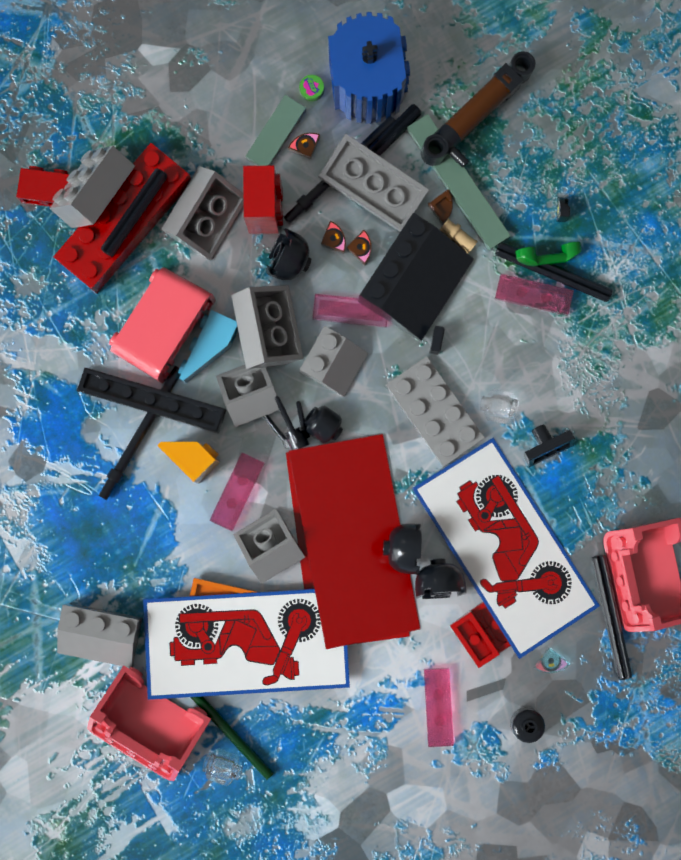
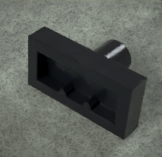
(547, 445)

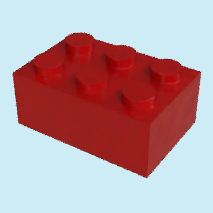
(262, 199)

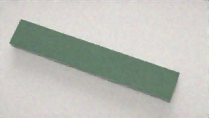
(462, 189)

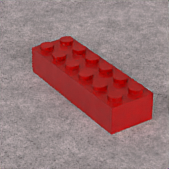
(83, 251)

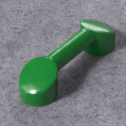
(528, 255)

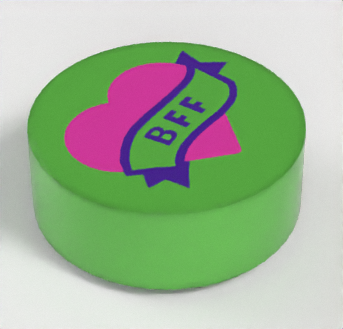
(311, 87)

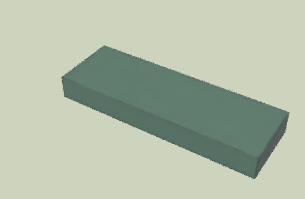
(276, 132)

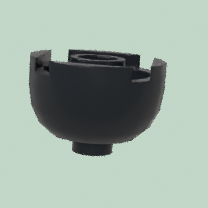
(289, 256)
(404, 548)
(439, 580)

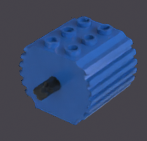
(368, 67)

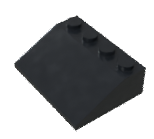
(416, 277)

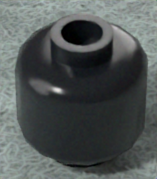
(323, 424)
(523, 717)

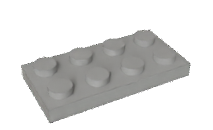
(373, 182)
(434, 411)

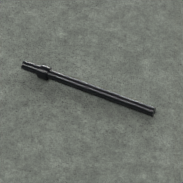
(304, 203)
(116, 475)

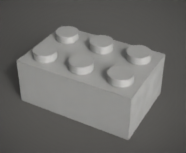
(91, 186)
(267, 326)

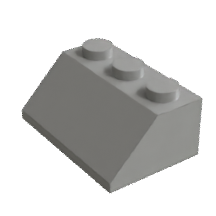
(204, 212)
(98, 634)

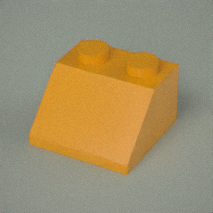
(192, 458)

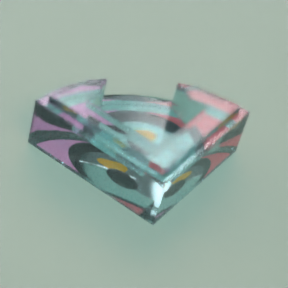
(551, 662)

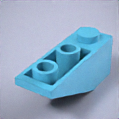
(214, 340)

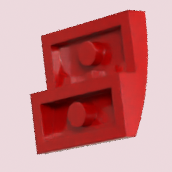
(480, 635)

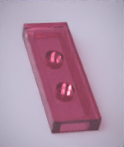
(534, 294)
(345, 311)
(237, 491)
(438, 707)

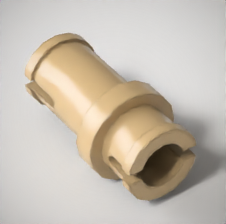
(458, 236)

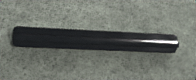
(559, 274)
(612, 617)

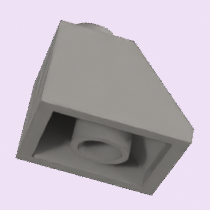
(333, 361)
(247, 394)
(268, 546)

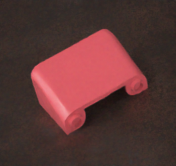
(161, 323)
(645, 574)
(147, 730)

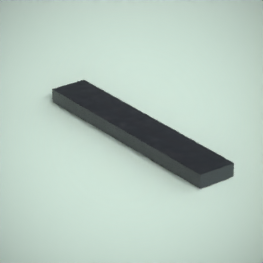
(151, 400)

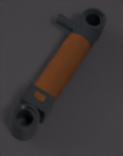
(476, 110)

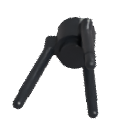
(295, 438)

